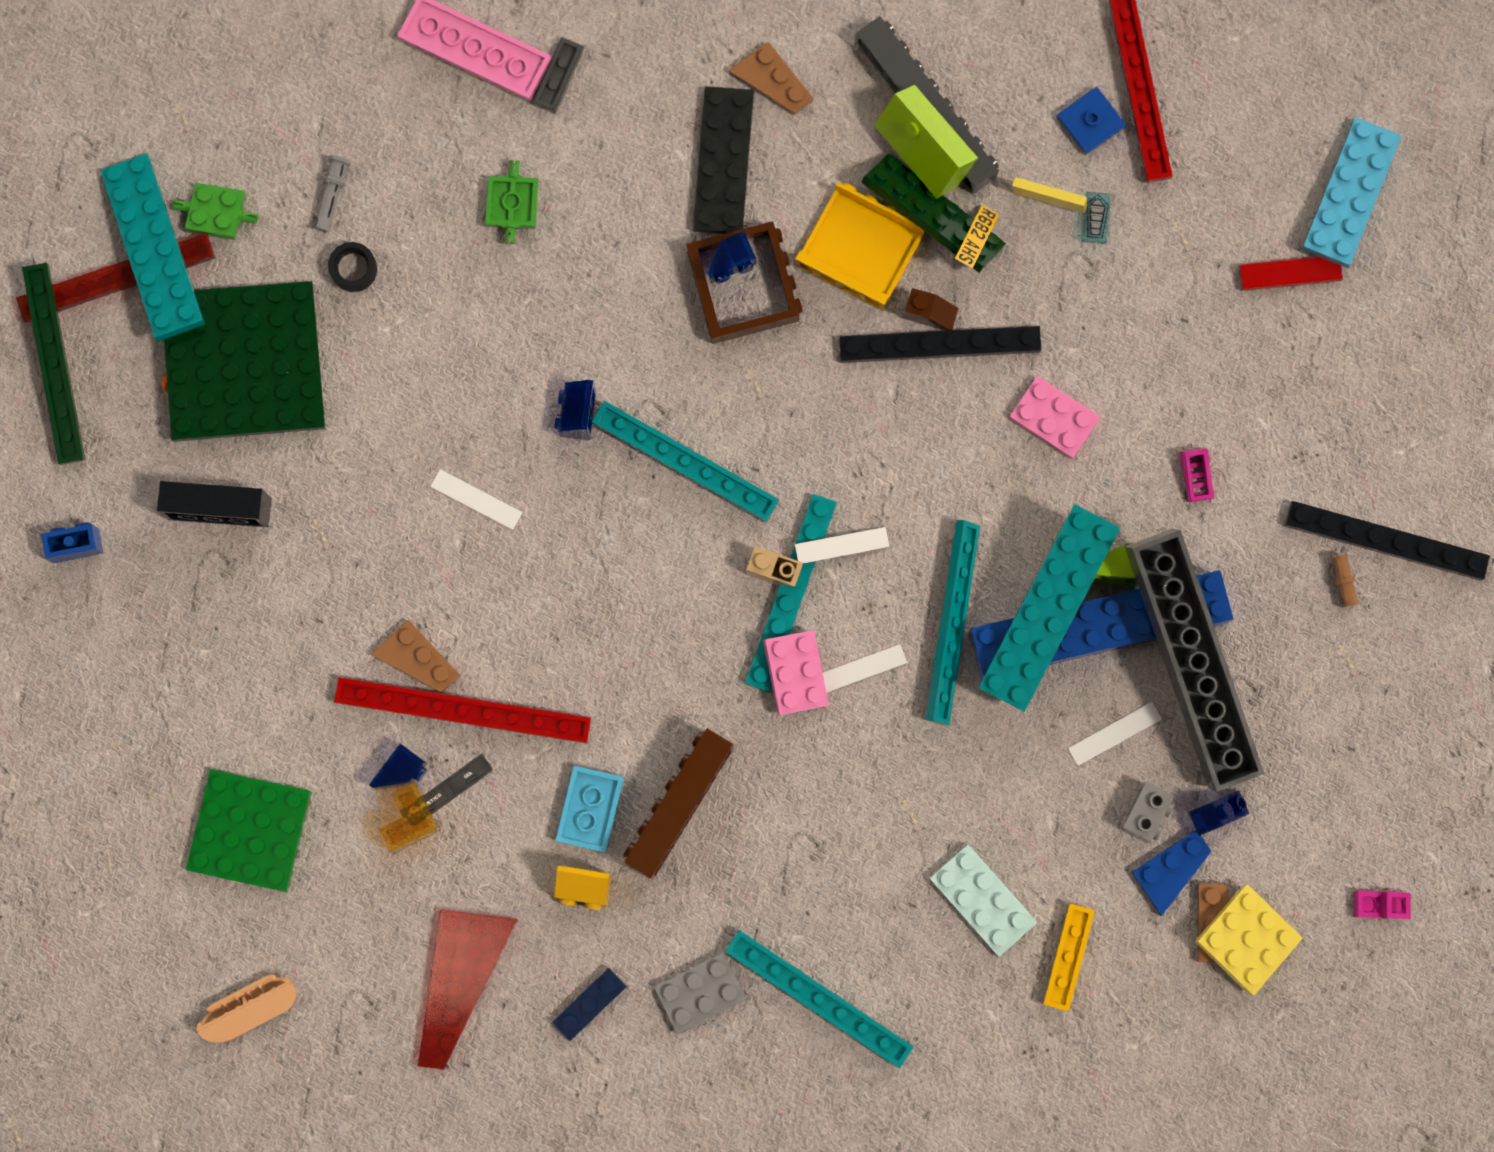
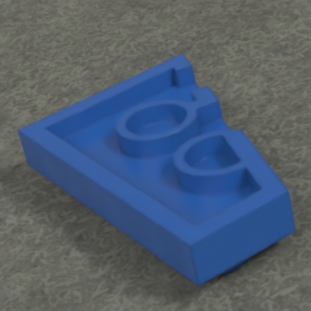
(1171, 870)

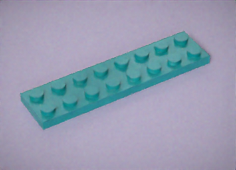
(152, 247)
(1049, 607)

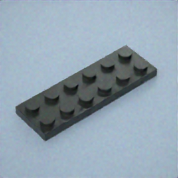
(723, 160)

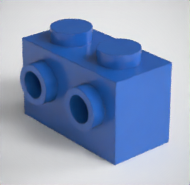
(72, 543)

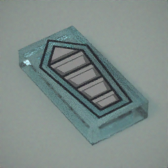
(1096, 218)

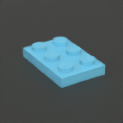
(589, 809)

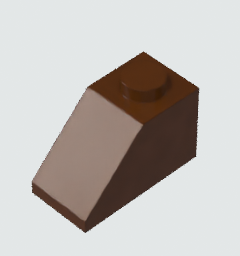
(930, 310)

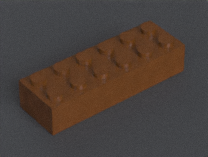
(679, 803)

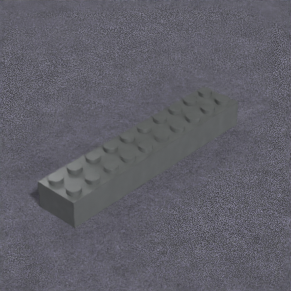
(1194, 659)

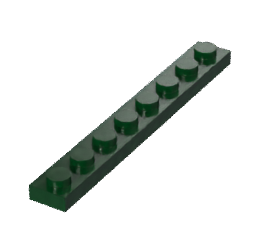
(53, 363)

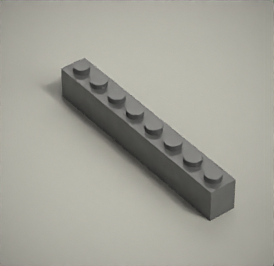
(902, 71)

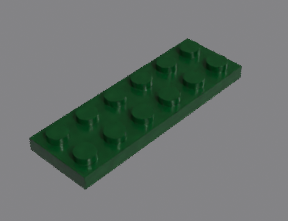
(935, 216)

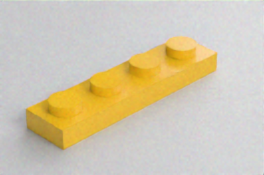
(1068, 957)

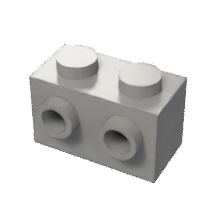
(1147, 812)

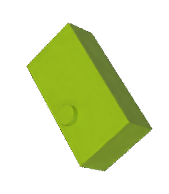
(925, 141)

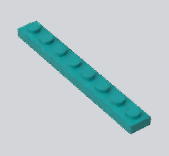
(685, 461)
(790, 598)
(952, 622)
(819, 999)

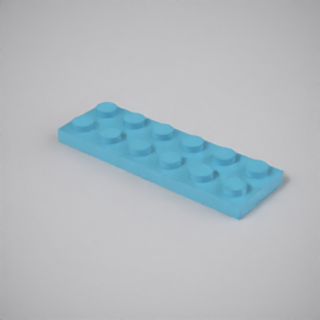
(1351, 192)

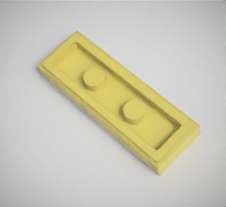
(1049, 195)

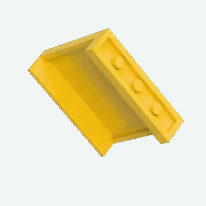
(860, 246)

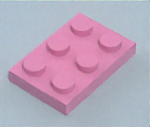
(1054, 417)
(795, 672)

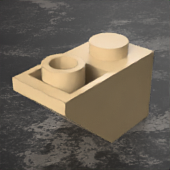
(773, 567)

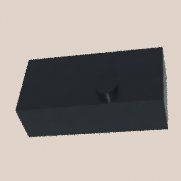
(214, 504)

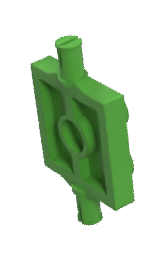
(512, 202)
(215, 211)

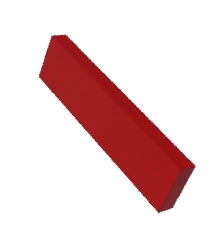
(1288, 273)

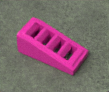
(1188, 476)

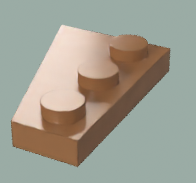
(772, 77)
(417, 657)
(1210, 901)

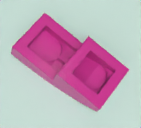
(1382, 905)

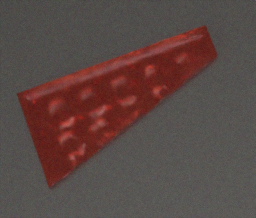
(461, 966)

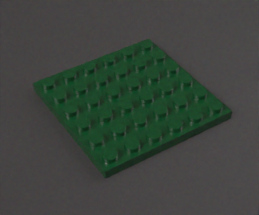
(248, 365)

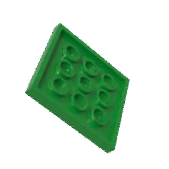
(248, 830)

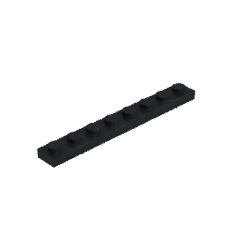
(940, 344)
(1387, 540)

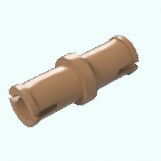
(1344, 580)

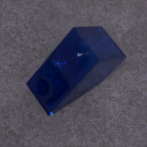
(731, 257)
(1219, 812)

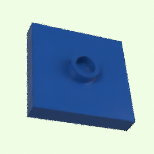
(1091, 120)

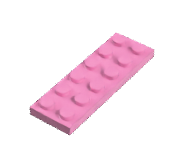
(475, 47)

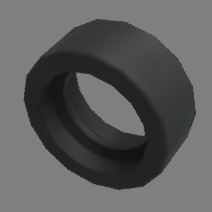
(349, 248)

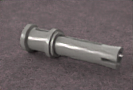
(333, 183)

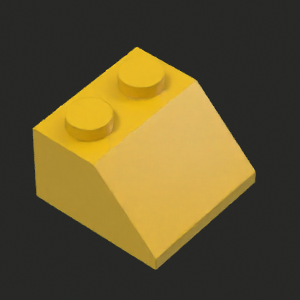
(582, 886)

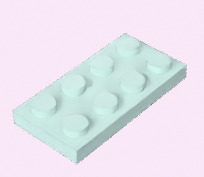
(983, 900)

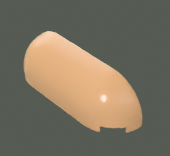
(247, 1008)

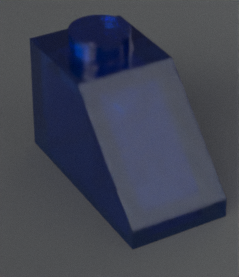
(400, 769)

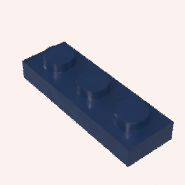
(589, 1004)

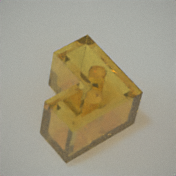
(416, 819)

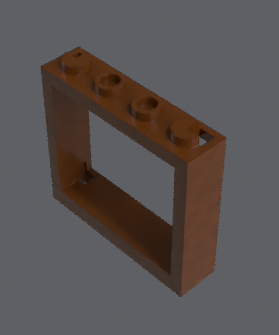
(753, 326)

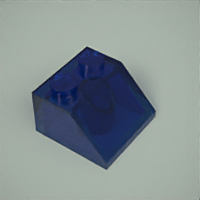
(576, 410)

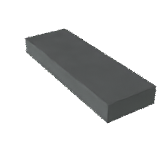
(558, 75)

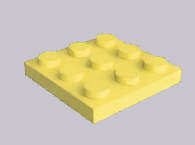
(1248, 939)

